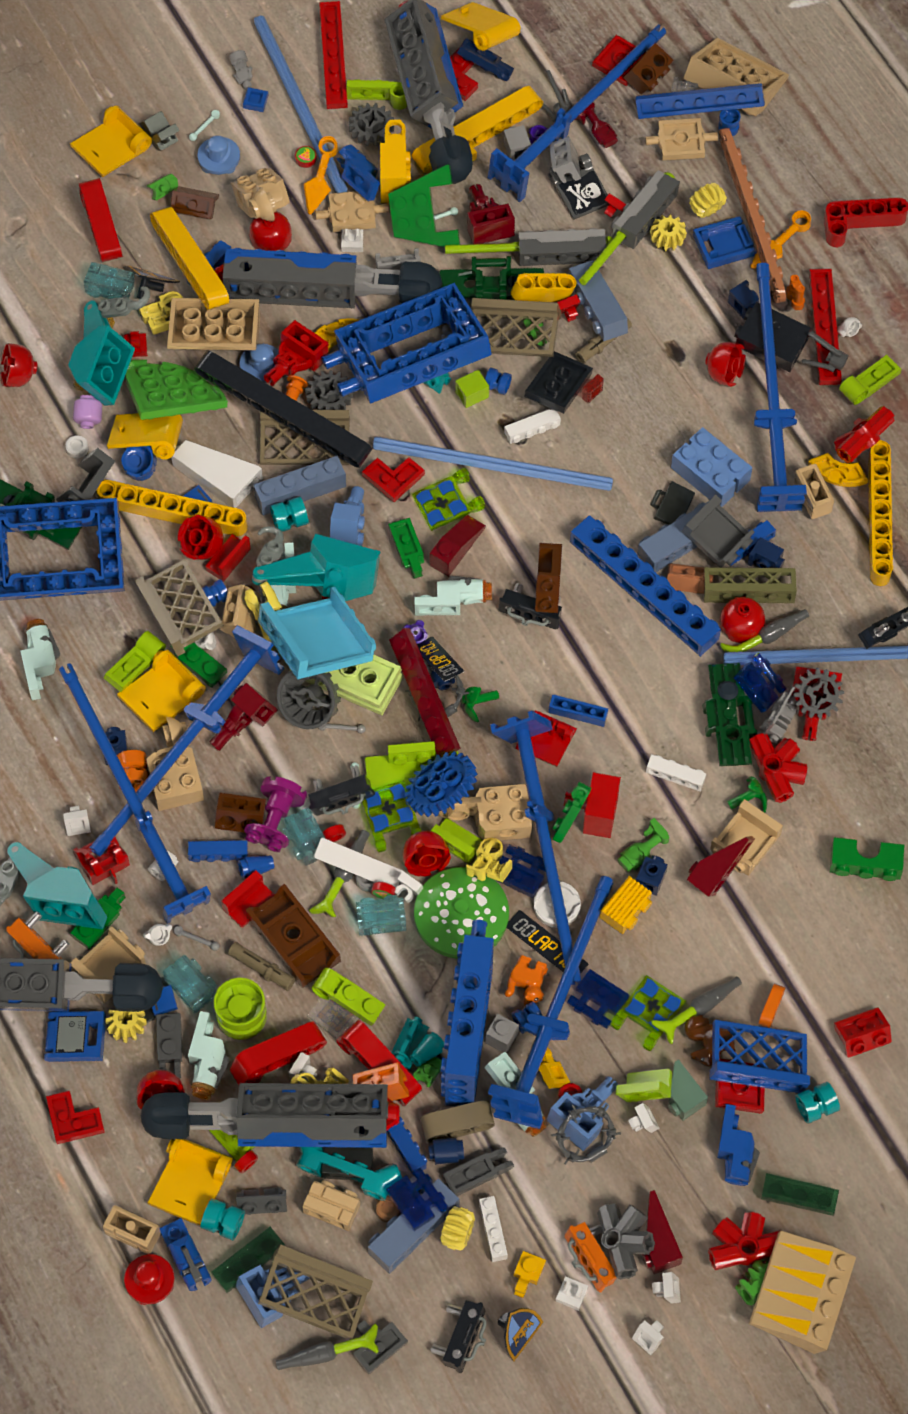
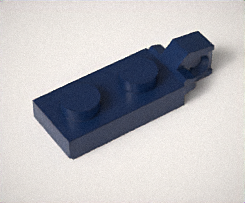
(485, 59)

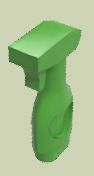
(635, 854)

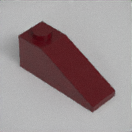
(455, 545)
(713, 871)
(666, 1250)

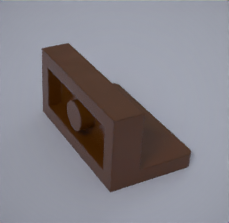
(193, 202)

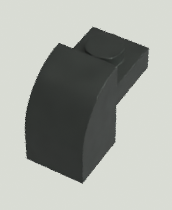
(160, 131)

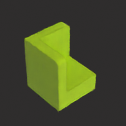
(472, 388)

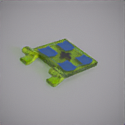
(444, 501)
(389, 812)
(649, 1003)

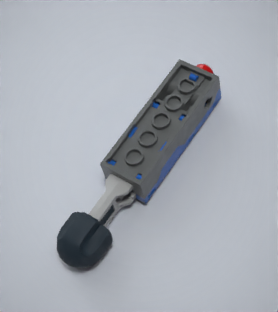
(429, 82)
(318, 278)
(51, 985)
(281, 1115)

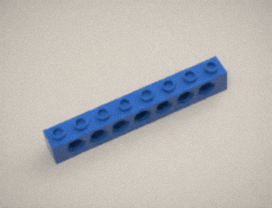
(631, 581)

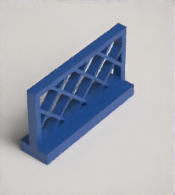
(763, 1075)

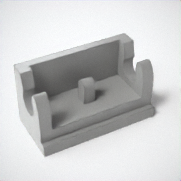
(565, 159)
(395, 262)

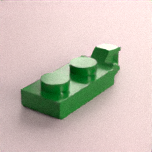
(407, 545)
(202, 664)
(571, 810)
(111, 907)

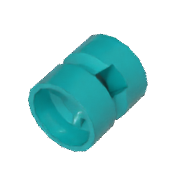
(289, 514)
(817, 1102)
(222, 1219)

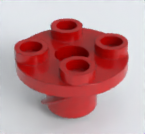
(149, 1279)

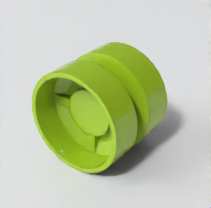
(240, 1008)

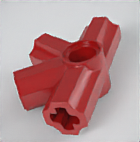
(864, 434)
(781, 761)
(735, 1239)

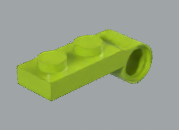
(377, 90)
(870, 380)
(135, 661)
(348, 995)

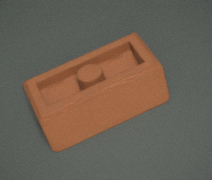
(687, 578)

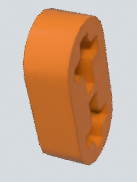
(771, 1005)

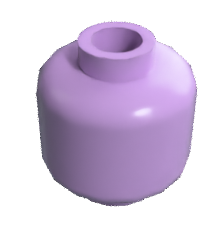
(87, 411)

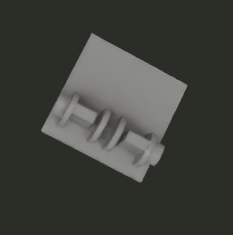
(780, 718)

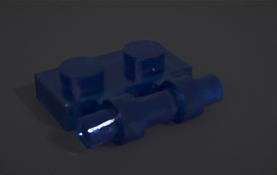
(755, 685)
(520, 877)
(601, 992)
(410, 1202)

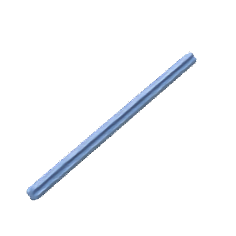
(298, 100)
(493, 463)
(820, 655)

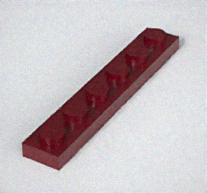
(424, 692)

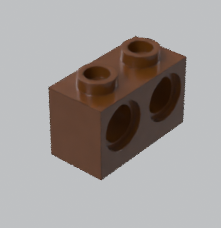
(649, 69)
(237, 811)

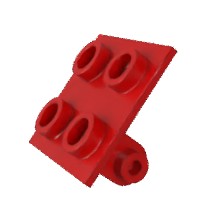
(552, 744)

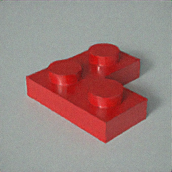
(465, 84)
(395, 482)
(71, 1125)

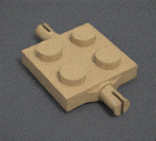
(681, 139)
(351, 211)

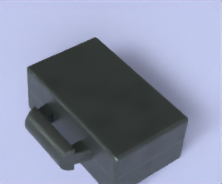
(674, 503)
(351, 1154)

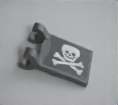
(584, 194)

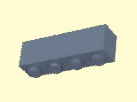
(599, 304)
(304, 482)
(668, 542)
(399, 1238)

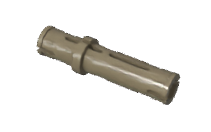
(585, 353)
(270, 971)

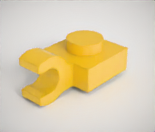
(552, 1071)
(528, 1271)

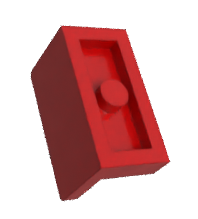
(228, 557)
(248, 894)

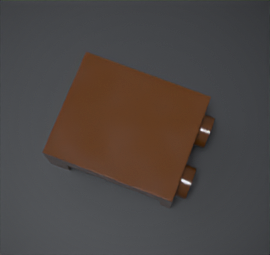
(548, 577)

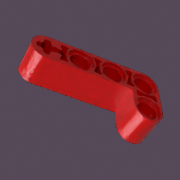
(891, 213)
(100, 220)
(276, 1052)
(373, 1054)

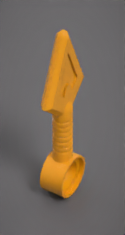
(317, 187)
(777, 244)

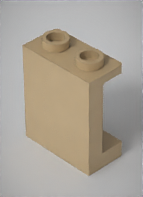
(749, 822)
(105, 956)

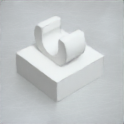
(352, 240)
(76, 821)
(408, 884)
(302, 1065)
(644, 1119)
(668, 1288)
(572, 1293)
(649, 1336)

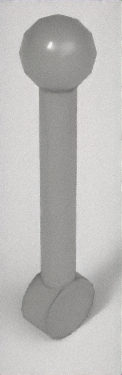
(360, 728)
(178, 931)

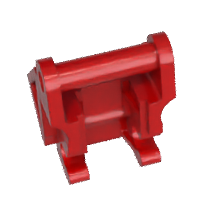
(103, 866)

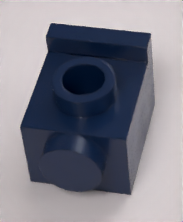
(742, 298)
(766, 555)
(119, 737)
(650, 880)

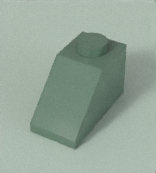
(685, 1093)

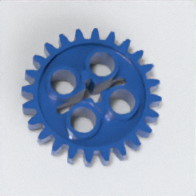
(441, 784)

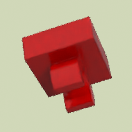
(615, 204)
(568, 307)
(139, 342)

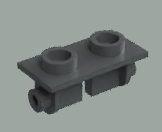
(271, 1202)

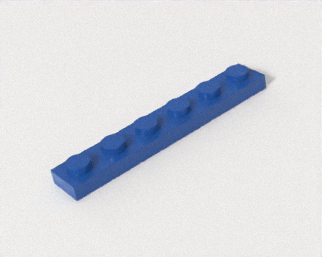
(700, 101)

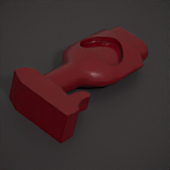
(601, 130)

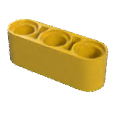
(543, 287)

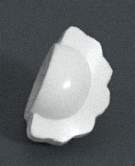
(849, 327)
(207, 642)
(158, 934)

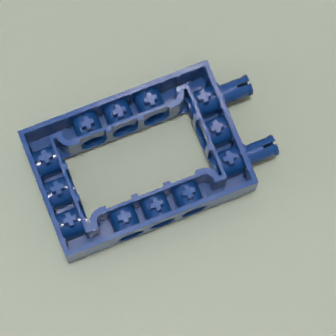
(398, 323)
(59, 515)
(474, 981)

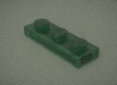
(800, 1194)
(253, 1254)

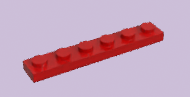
(333, 55)
(824, 321)

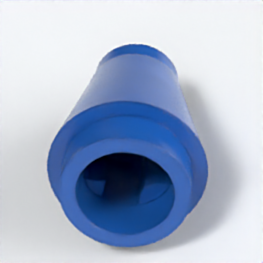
(252, 863)

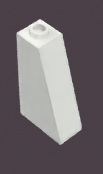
(216, 472)

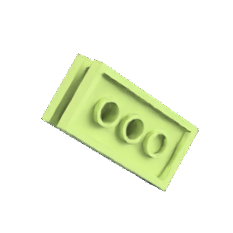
(358, 690)

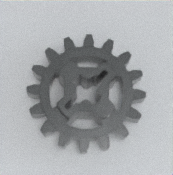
(370, 123)
(327, 391)
(827, 697)

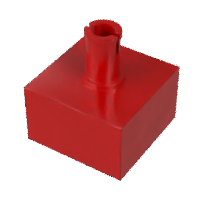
(600, 805)

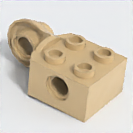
(261, 194)
(181, 782)
(497, 812)

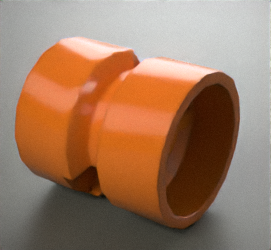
(135, 766)

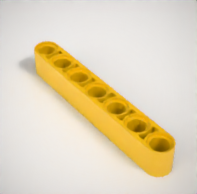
(487, 122)
(189, 258)
(164, 500)
(878, 521)

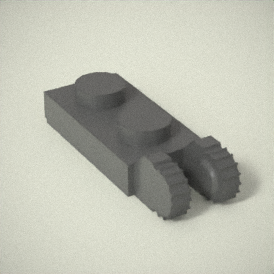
(169, 1041)
(476, 1172)

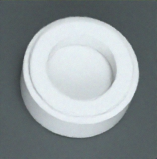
(76, 446)

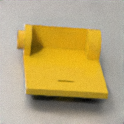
(488, 25)
(112, 142)
(159, 433)
(162, 690)
(191, 1178)

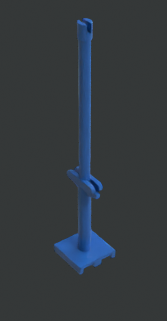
(513, 173)
(780, 496)
(255, 651)
(521, 732)
(144, 822)
(519, 1104)

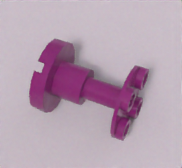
(281, 796)

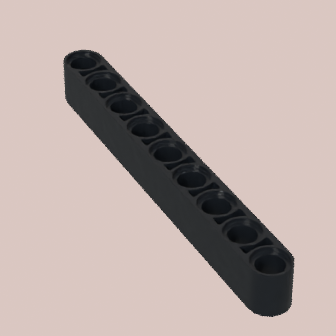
(283, 409)

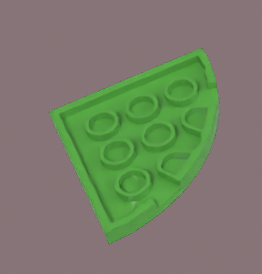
(170, 390)

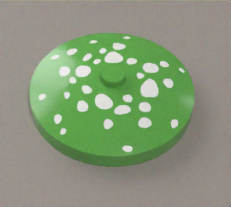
(450, 905)

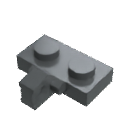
(388, 1341)

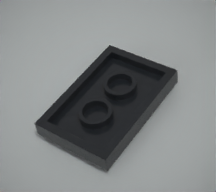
(558, 382)

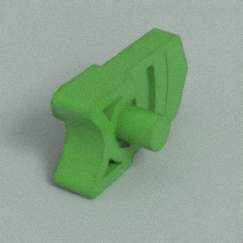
(163, 186)
(535, 332)
(428, 1071)

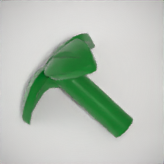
(474, 697)
(755, 792)

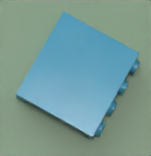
(318, 635)

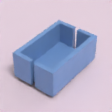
(711, 467)

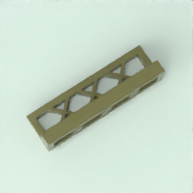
(769, 592)

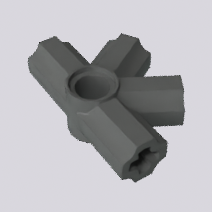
(623, 1237)

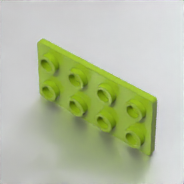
(399, 763)

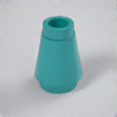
(427, 1049)

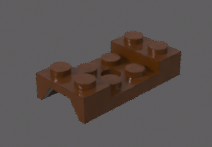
(308, 952)

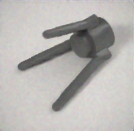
(561, 104)
(835, 357)

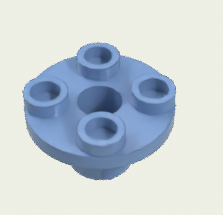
(218, 155)
(259, 361)

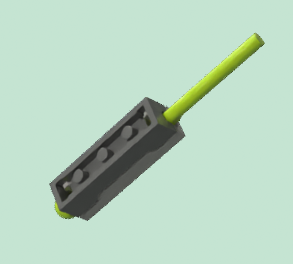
(638, 217)
(546, 247)

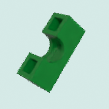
(847, 861)

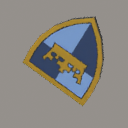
(146, 276)
(519, 1329)

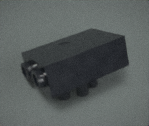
(789, 336)

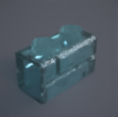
(108, 281)
(304, 834)
(380, 915)
(190, 983)

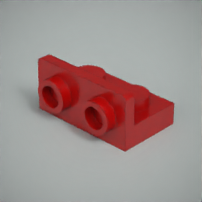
(864, 1032)

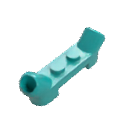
(373, 1181)

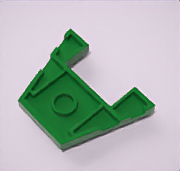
(414, 212)

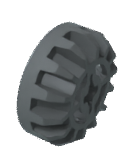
(298, 705)

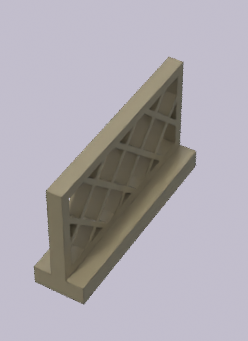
(519, 310)
(339, 417)
(165, 618)
(326, 1274)

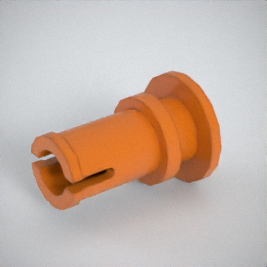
(295, 386)

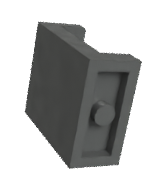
(97, 465)
(717, 533)

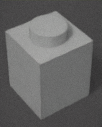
(516, 141)
(502, 1033)

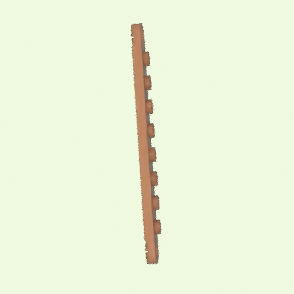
(751, 207)

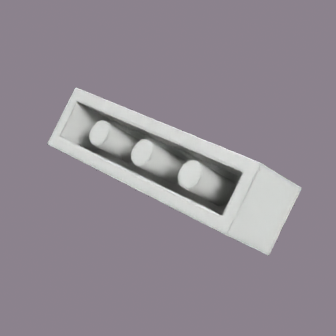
(532, 425)
(676, 772)
(493, 1229)

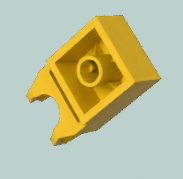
(394, 161)

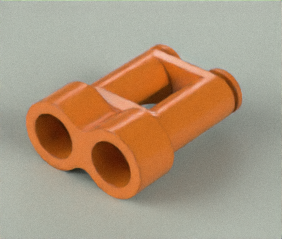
(795, 293)

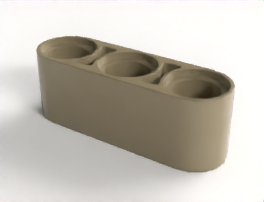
(457, 1121)

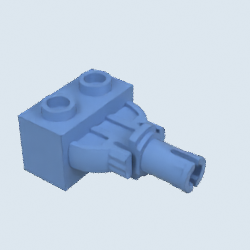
(347, 518)
(586, 1129)
(251, 1286)

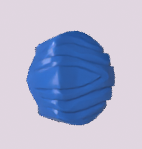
(139, 462)

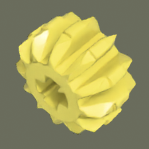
(708, 200)
(668, 232)
(133, 1026)
(457, 1228)

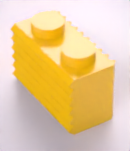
(626, 905)

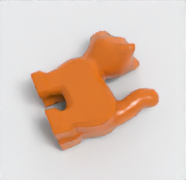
(527, 978)

